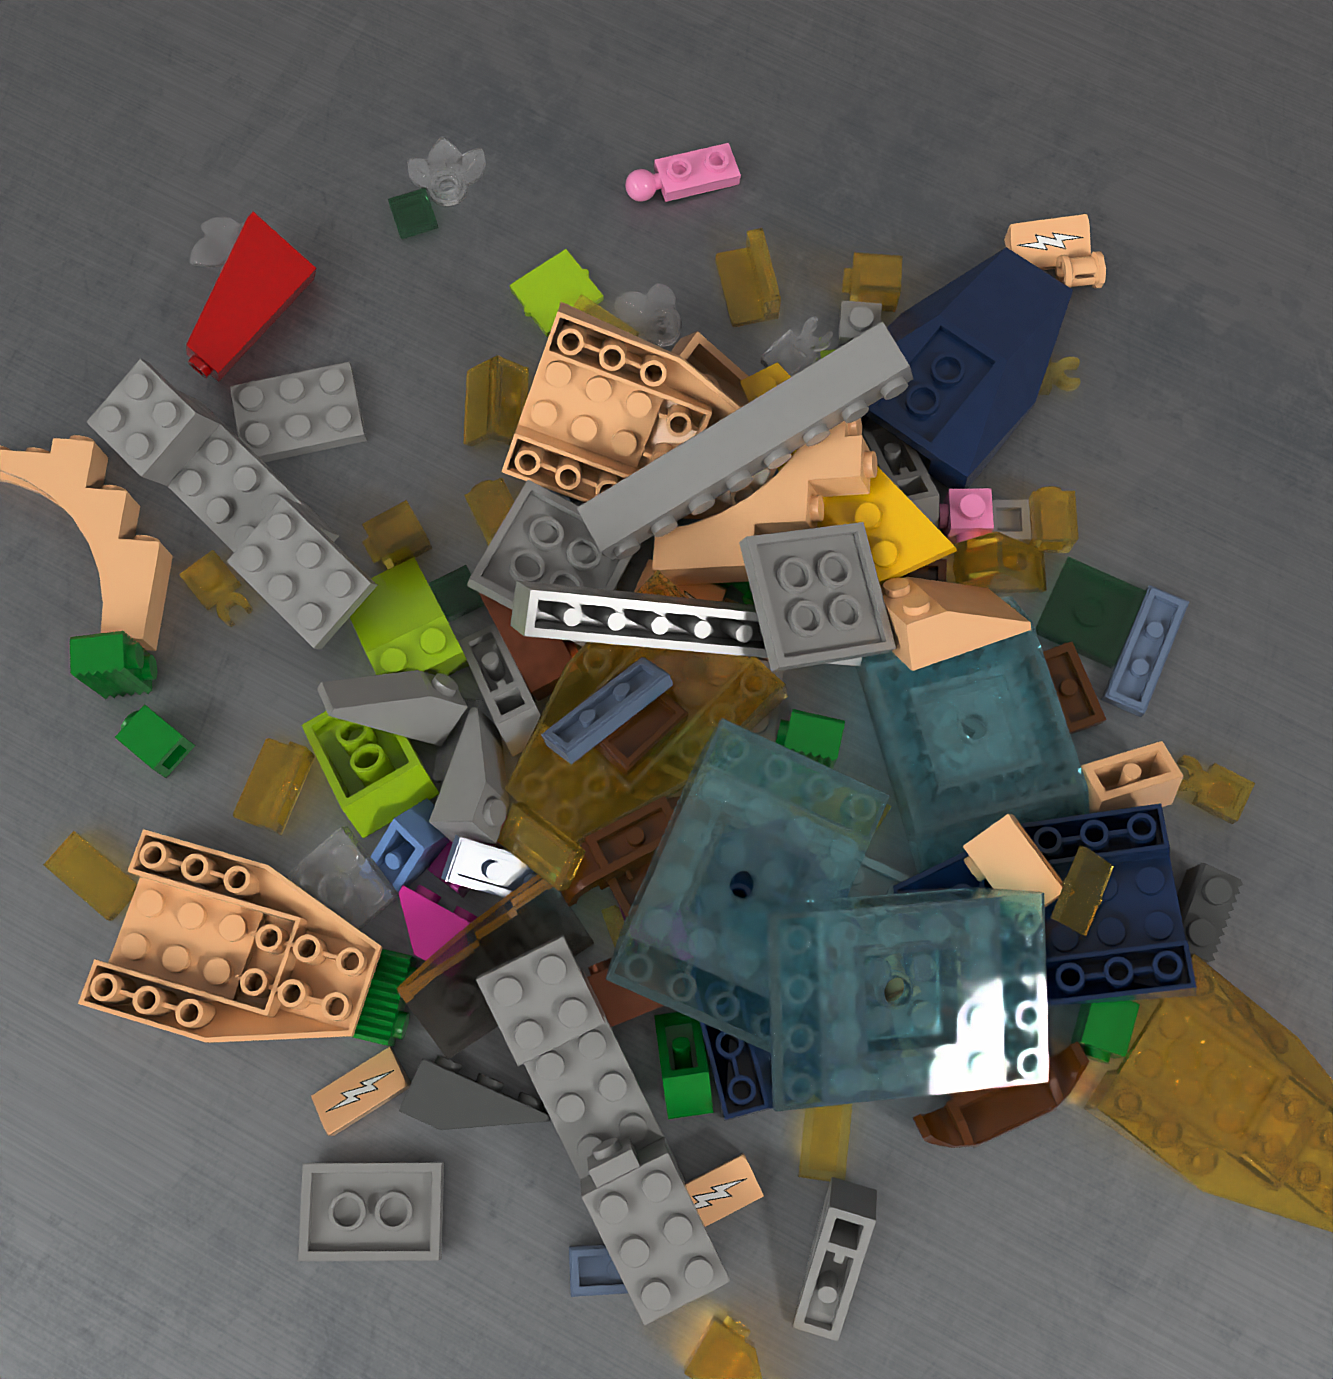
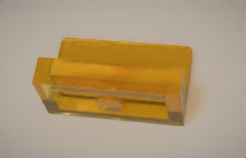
(749, 281)
(494, 400)
(274, 785)

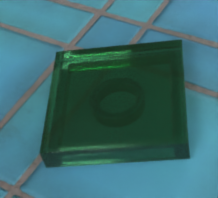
(1090, 611)

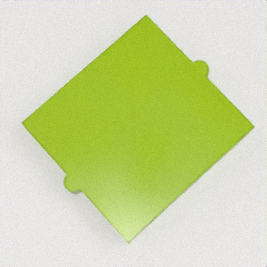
(549, 285)

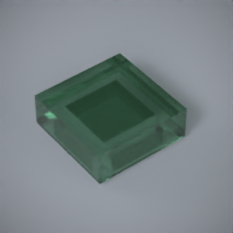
(413, 213)
(454, 595)

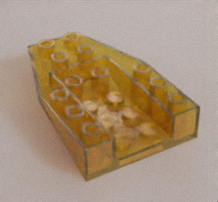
(592, 790)
(1227, 1102)

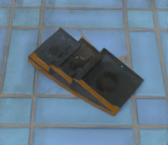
(445, 986)

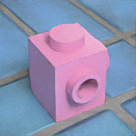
(966, 514)

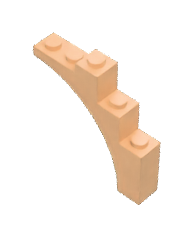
(788, 502)
(130, 567)

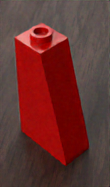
(249, 296)

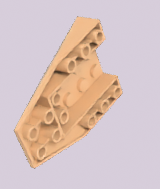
(610, 408)
(230, 952)

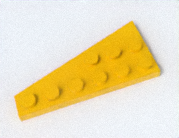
(895, 528)

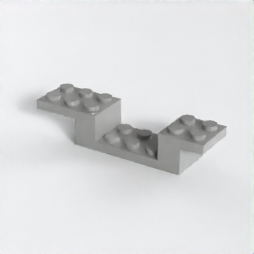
(273, 533)
(593, 1096)

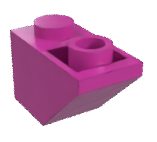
(429, 923)

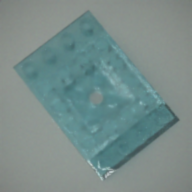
(962, 785)
(748, 811)
(966, 1009)

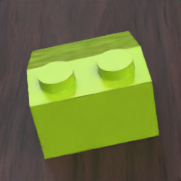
(405, 625)
(369, 771)

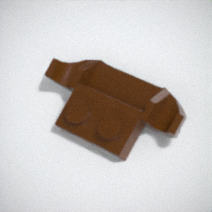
(622, 853)
(988, 1113)

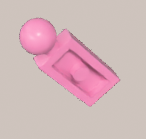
(686, 174)

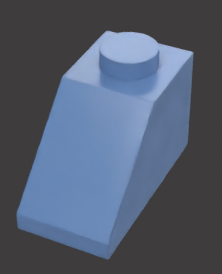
(409, 845)

